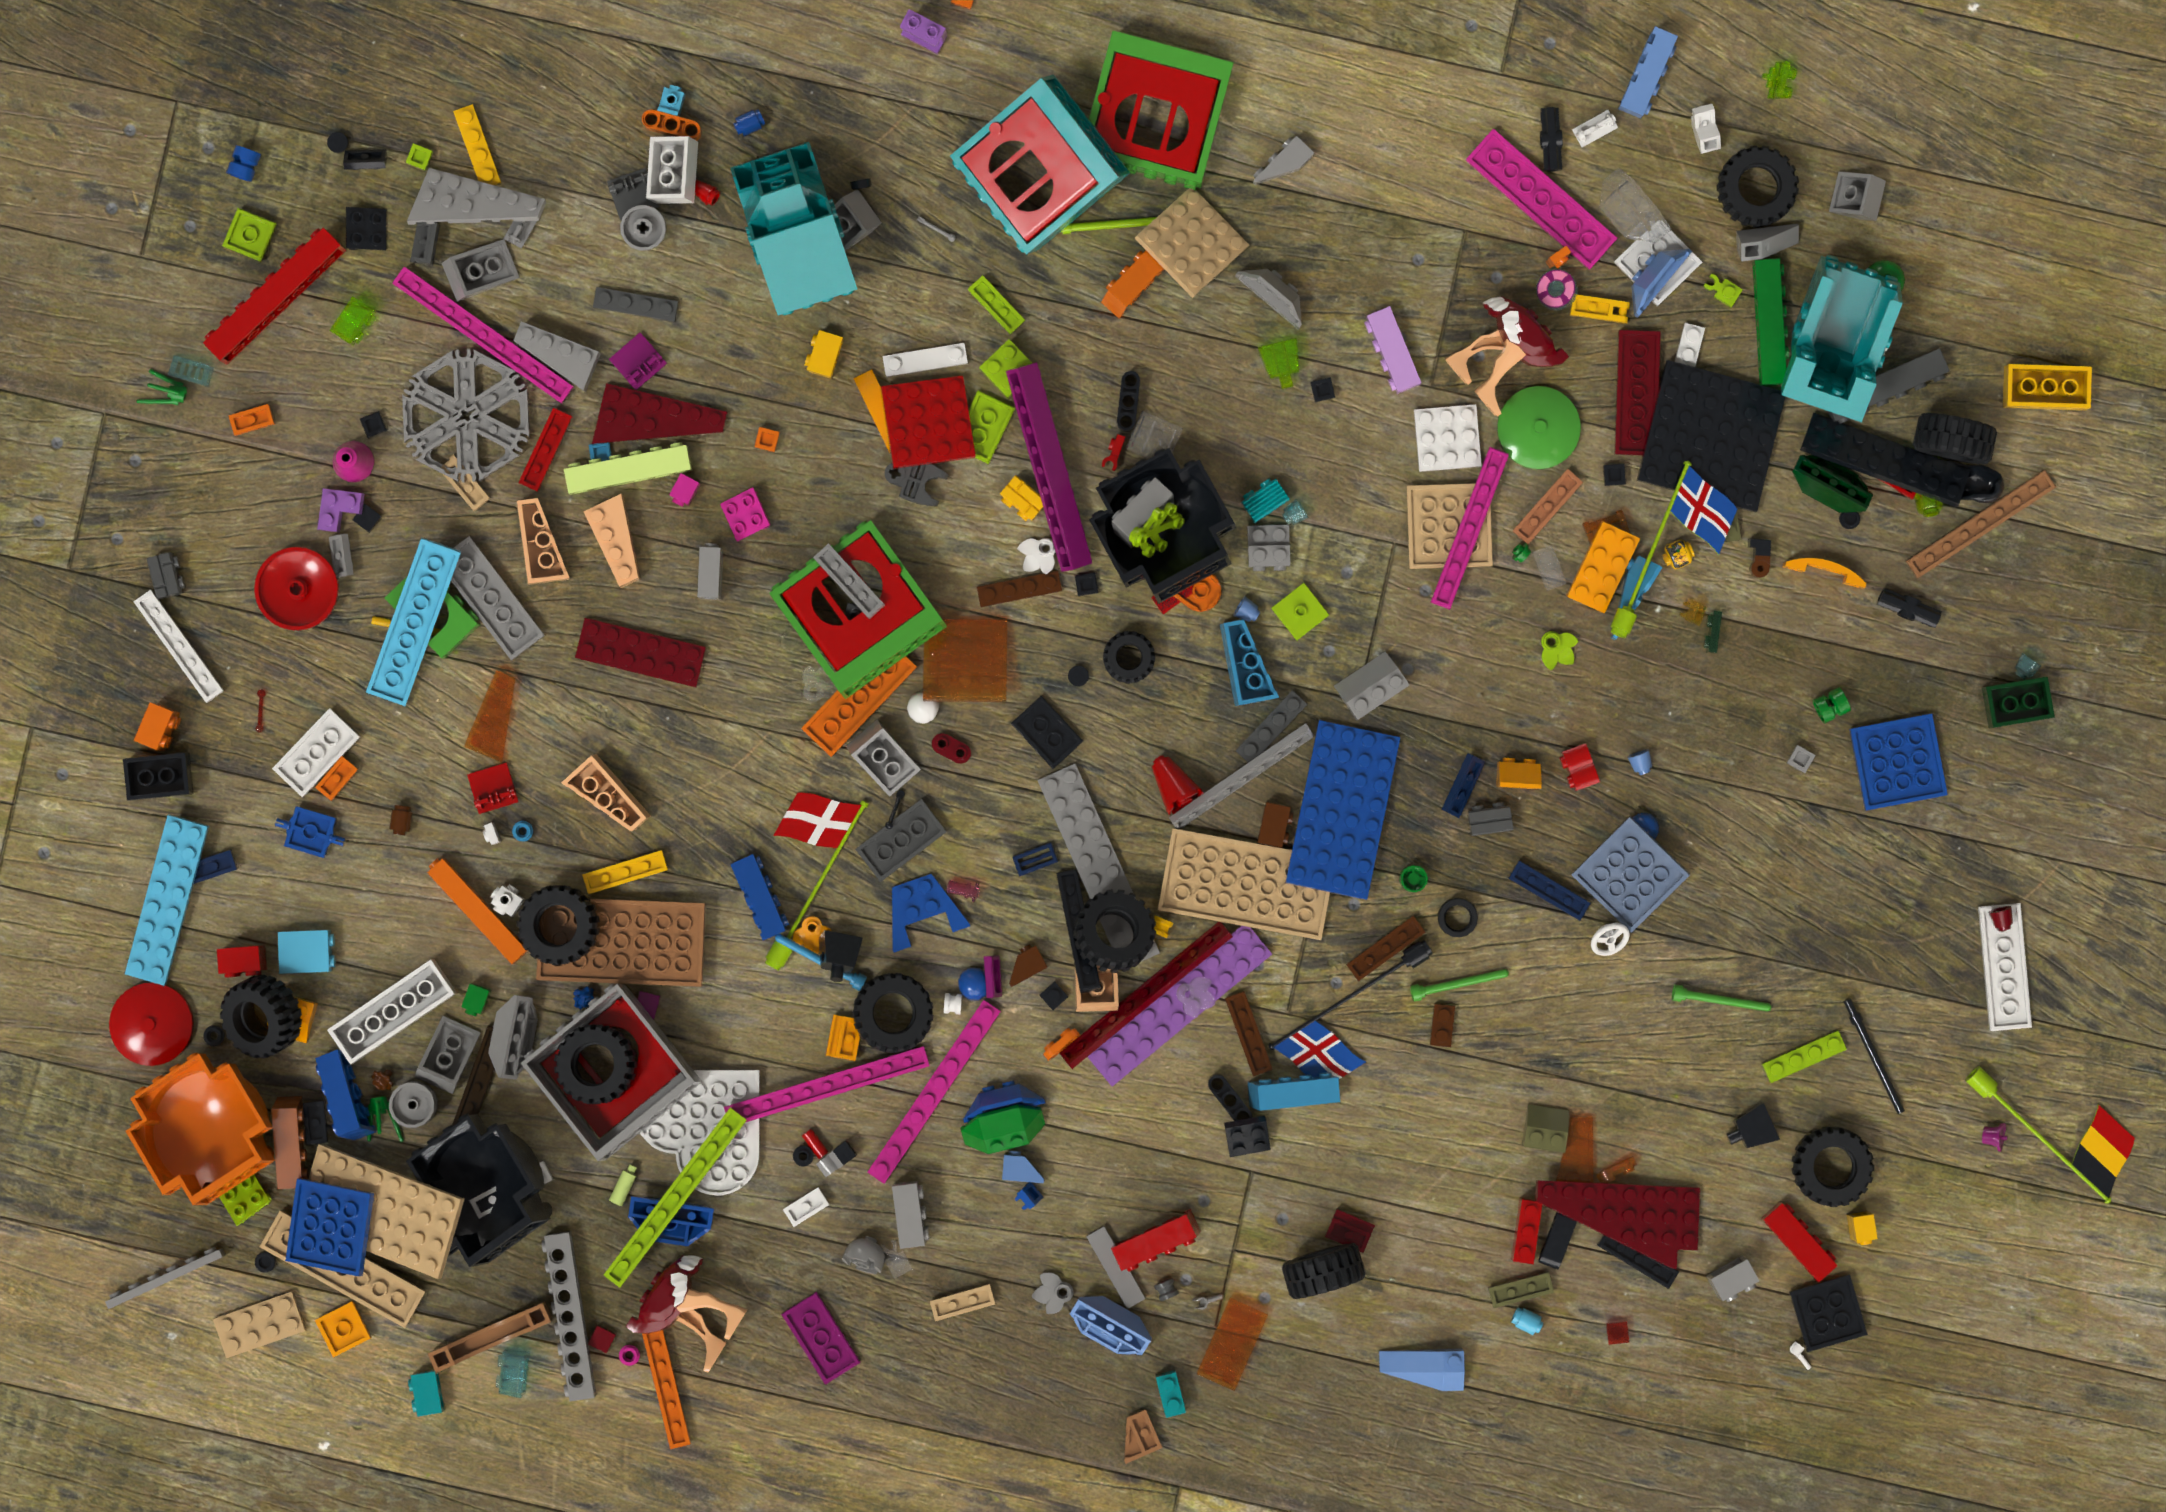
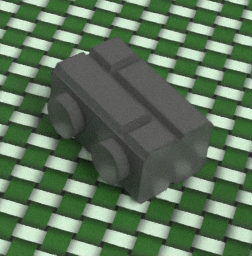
(165, 575)
(1490, 820)

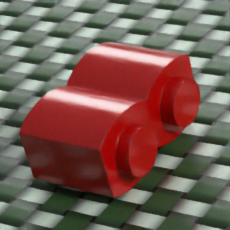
(1580, 767)

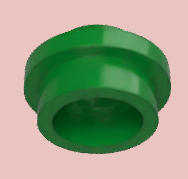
(1521, 552)

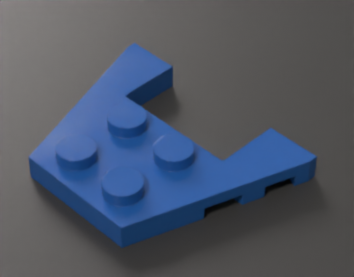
(919, 901)

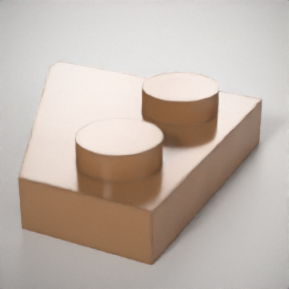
(1140, 1436)

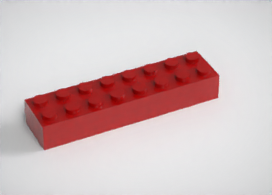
(274, 296)

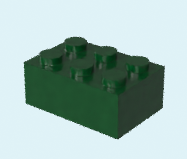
(2018, 702)

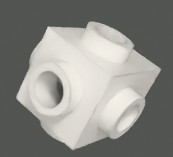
(513, 904)

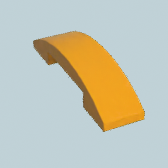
(872, 397)
(1850, 577)

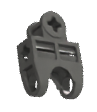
(907, 478)

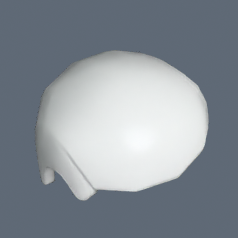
(921, 710)

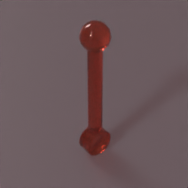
(261, 693)

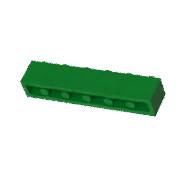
(1769, 321)

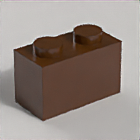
(1274, 825)

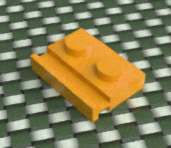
(843, 1038)

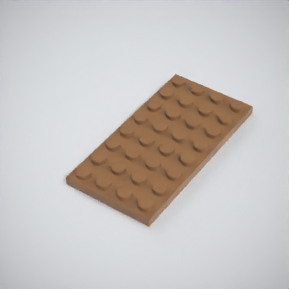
(634, 944)

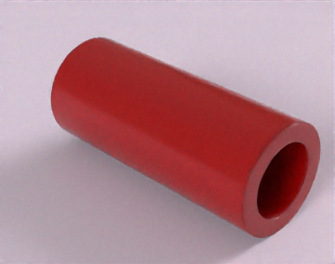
(815, 1144)

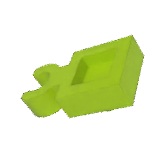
(1725, 291)

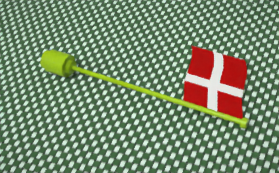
(818, 823)

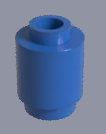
(749, 122)

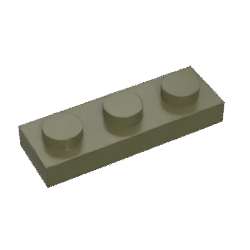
(1521, 1290)

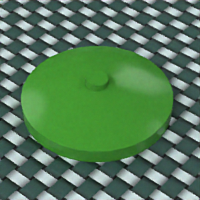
(1538, 427)

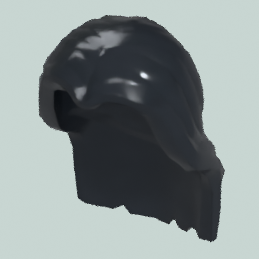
(1983, 484)

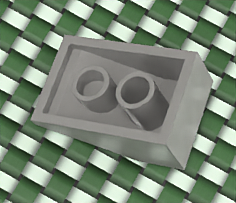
(480, 270)
(883, 758)
(447, 1054)

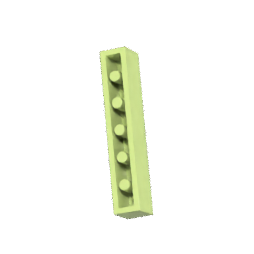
(627, 469)

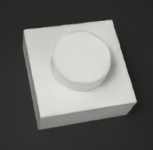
(491, 834)

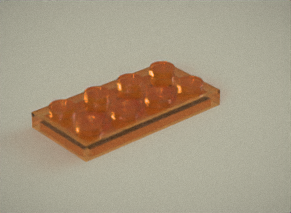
(1232, 1344)

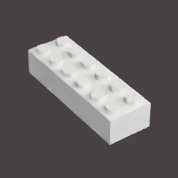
(392, 1011)

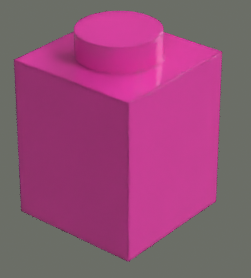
(684, 490)

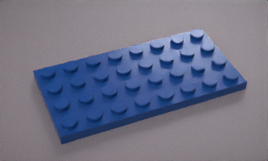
(1342, 810)

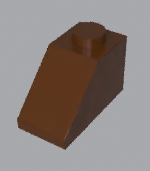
(1027, 964)

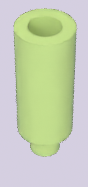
(623, 1186)

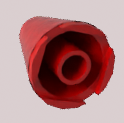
(1174, 784)

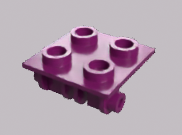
(638, 361)

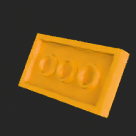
(1603, 566)

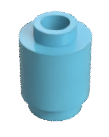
(1527, 1321)

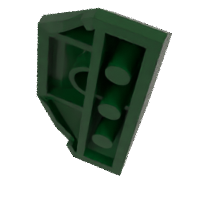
(1832, 484)

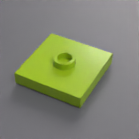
(249, 235)
(1300, 611)

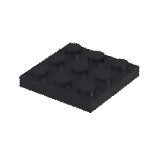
(1828, 1313)

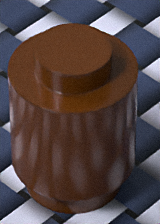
(400, 819)

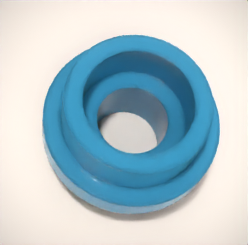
(515, 831)

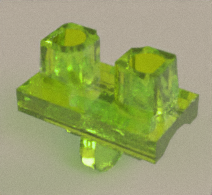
(1777, 79)

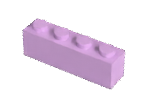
(1393, 350)

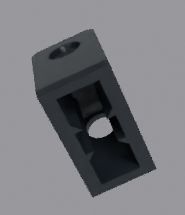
(838, 953)
(1753, 1127)

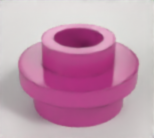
(622, 1355)

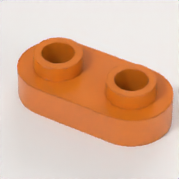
(1067, 1038)

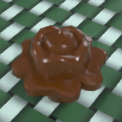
(382, 1080)

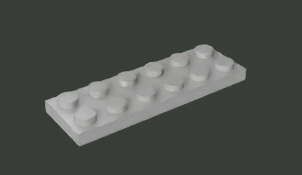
(493, 601)

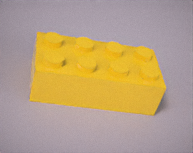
(2047, 387)

